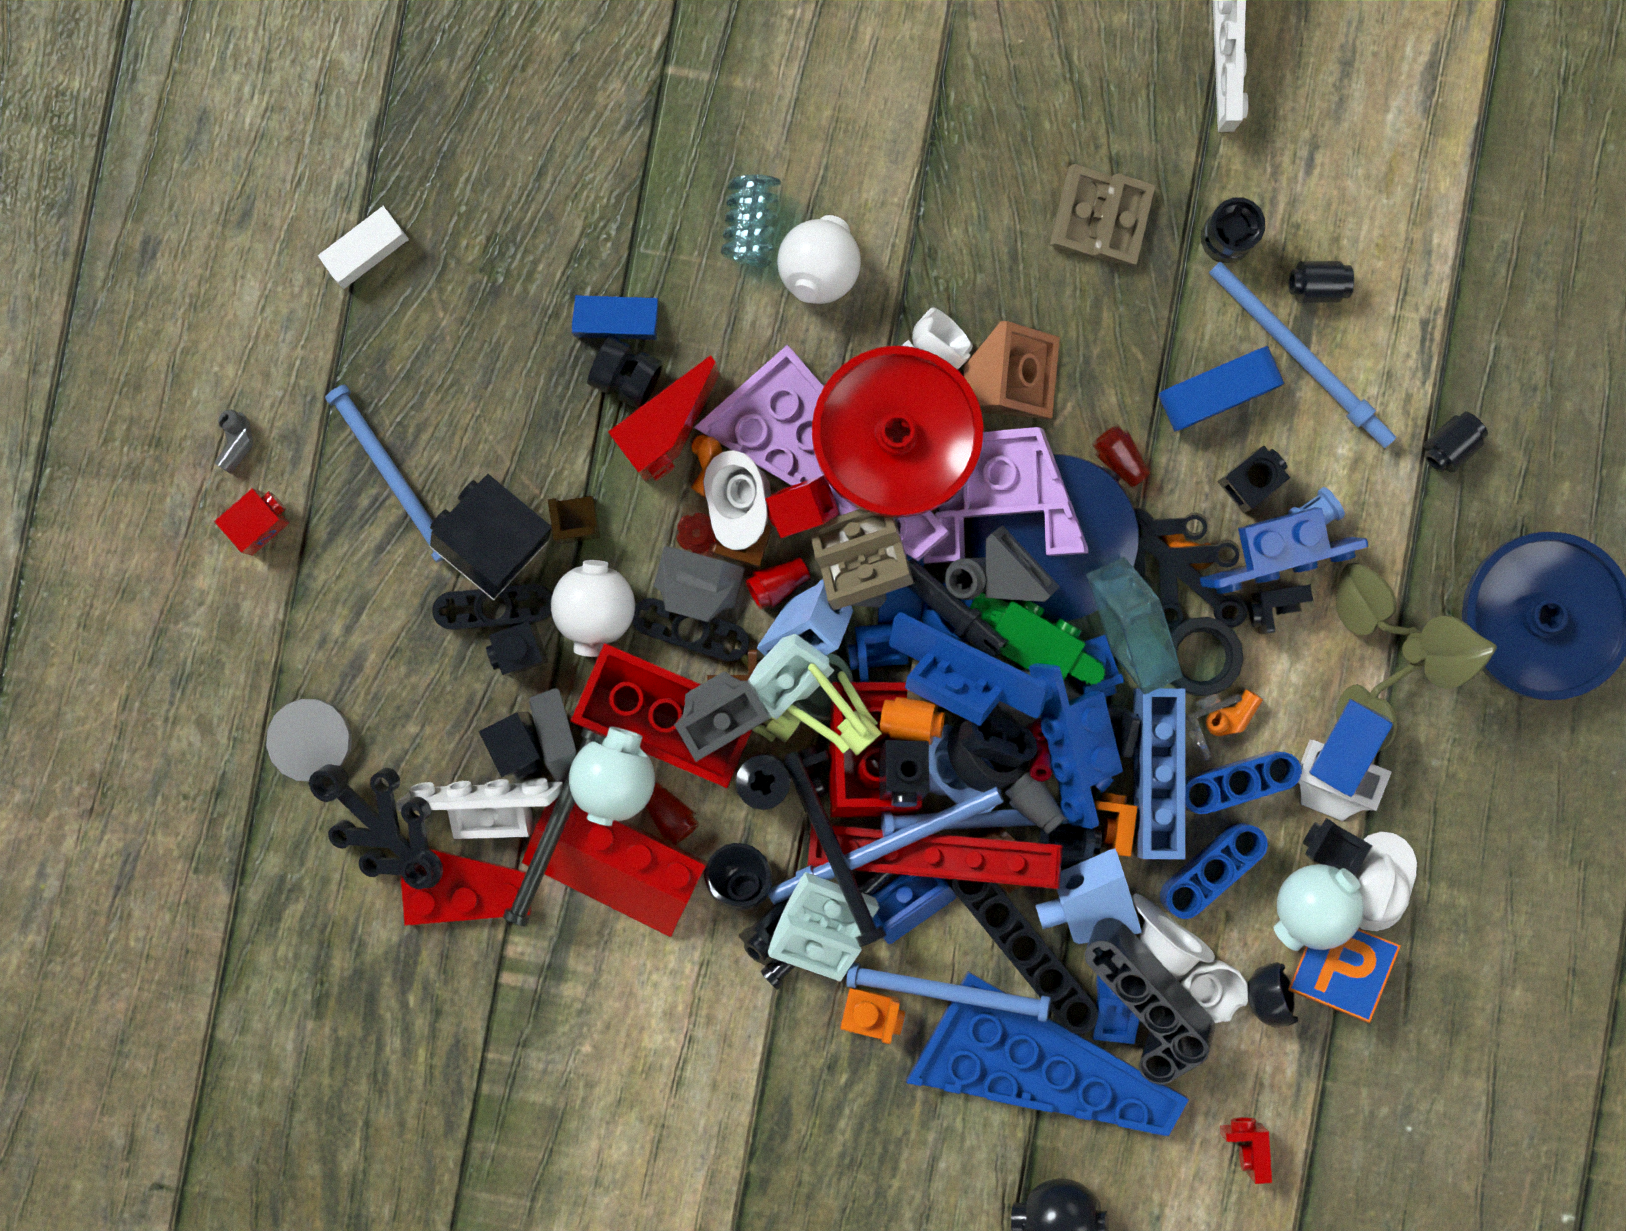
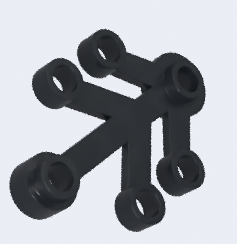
(1177, 562)
(416, 862)

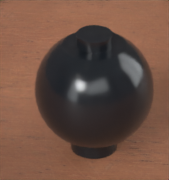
(1059, 1206)

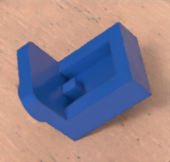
(873, 650)

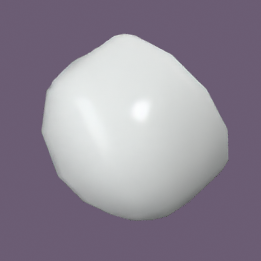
(942, 337)
(1217, 988)

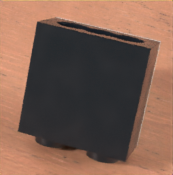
(489, 535)

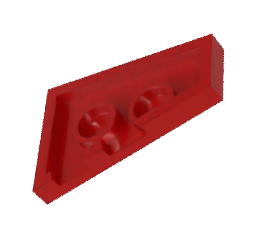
(466, 892)

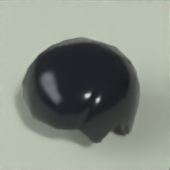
(1270, 996)

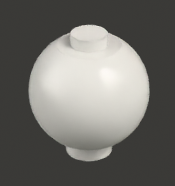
(819, 260)
(592, 606)

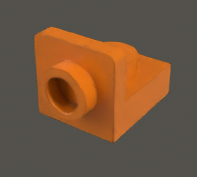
(1120, 829)
(872, 1014)

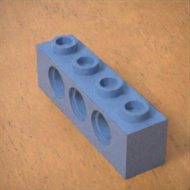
(1159, 774)

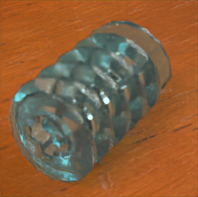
(748, 219)

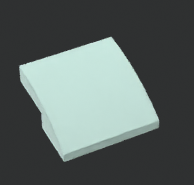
(818, 929)

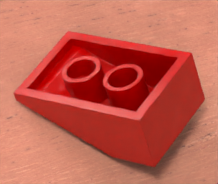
(661, 427)
(856, 777)

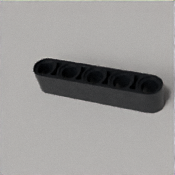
(1036, 962)

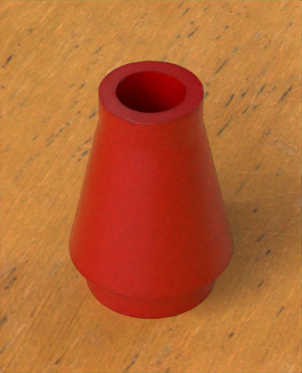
(777, 582)

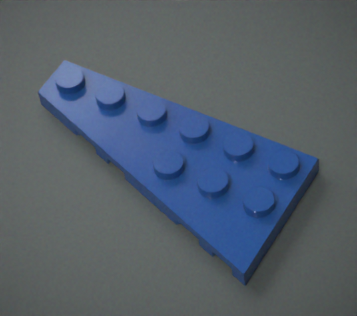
(1039, 1068)

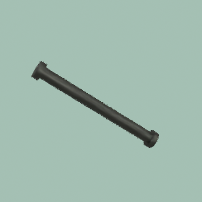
(518, 912)

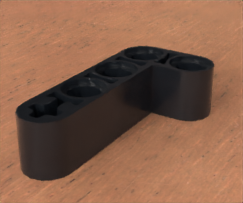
(1169, 1047)

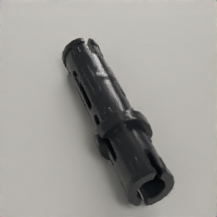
(964, 619)

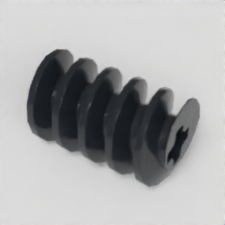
(758, 797)

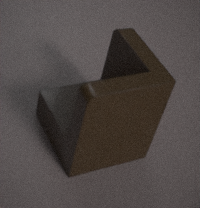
(573, 519)

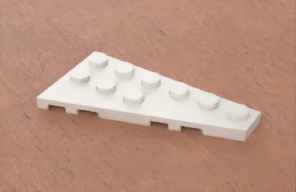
(1230, 63)

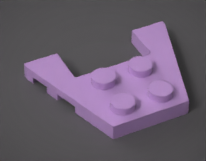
(1012, 477)

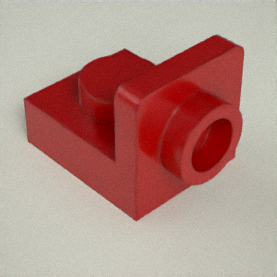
(1255, 1155)

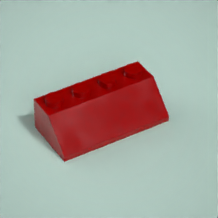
(649, 701)
(622, 868)

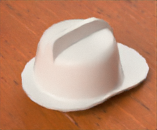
(736, 499)
(1386, 880)
(1168, 941)

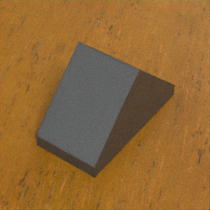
(1013, 571)

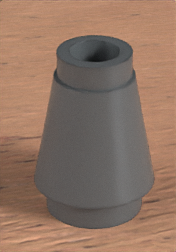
(966, 577)
(1035, 803)

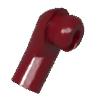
(1041, 763)

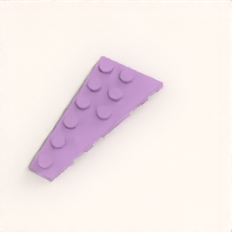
(773, 426)

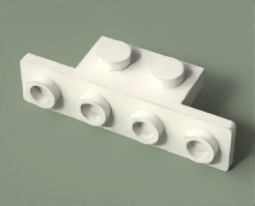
(487, 809)

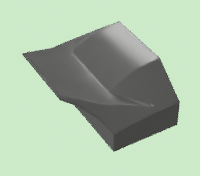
(697, 583)
(719, 713)

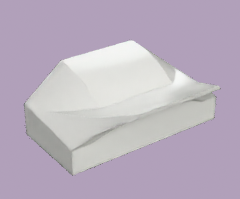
(1332, 802)

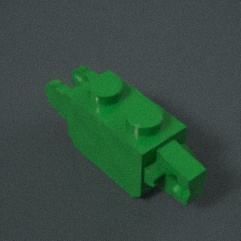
(1038, 639)

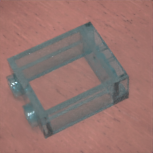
(1135, 625)

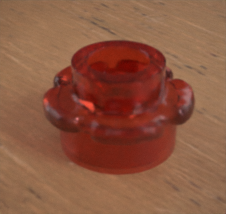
(687, 540)

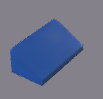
(615, 317)
(1351, 747)
(909, 902)

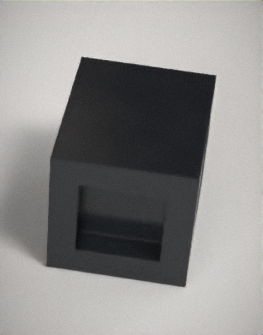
(1239, 487)

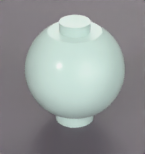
(612, 778)
(1318, 908)

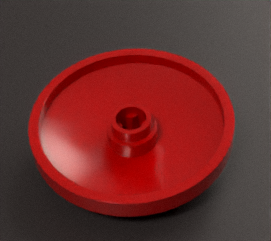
(897, 431)

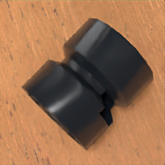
(1233, 230)
(610, 371)

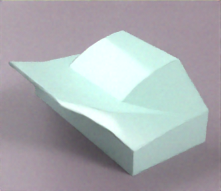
(785, 674)

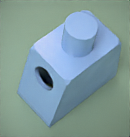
(811, 619)
(1089, 894)

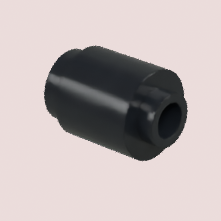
(1321, 281)
(1455, 442)

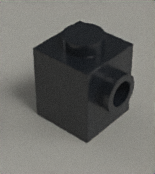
(516, 649)
(903, 772)

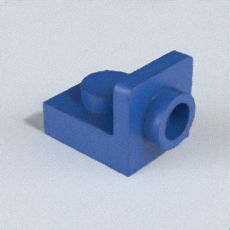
(1100, 650)
(1114, 1019)

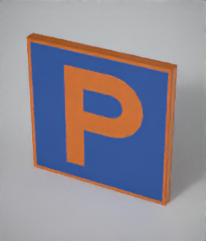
(1347, 976)

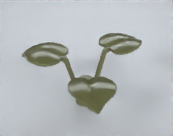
(1445, 646)

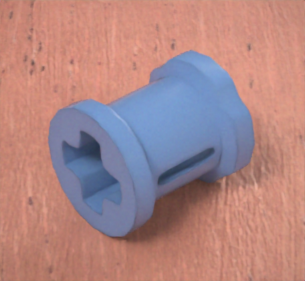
(1328, 502)

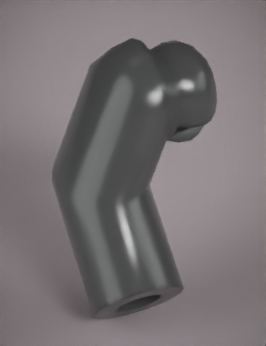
(238, 438)

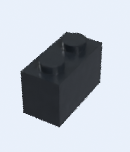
(514, 746)

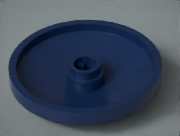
(1105, 521)
(1551, 612)

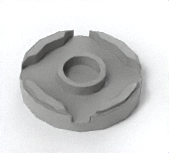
(307, 738)

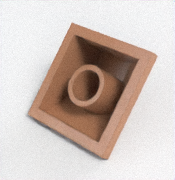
(1015, 371)

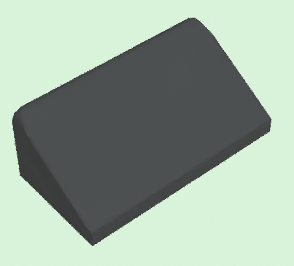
(553, 733)

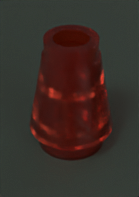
(1121, 455)
(671, 815)

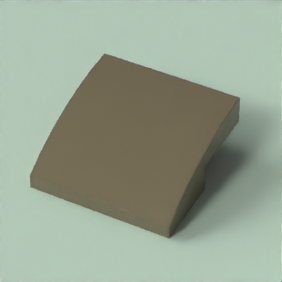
(1102, 215)
(860, 557)

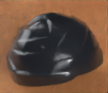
(738, 876)

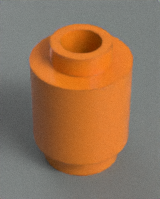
(911, 720)

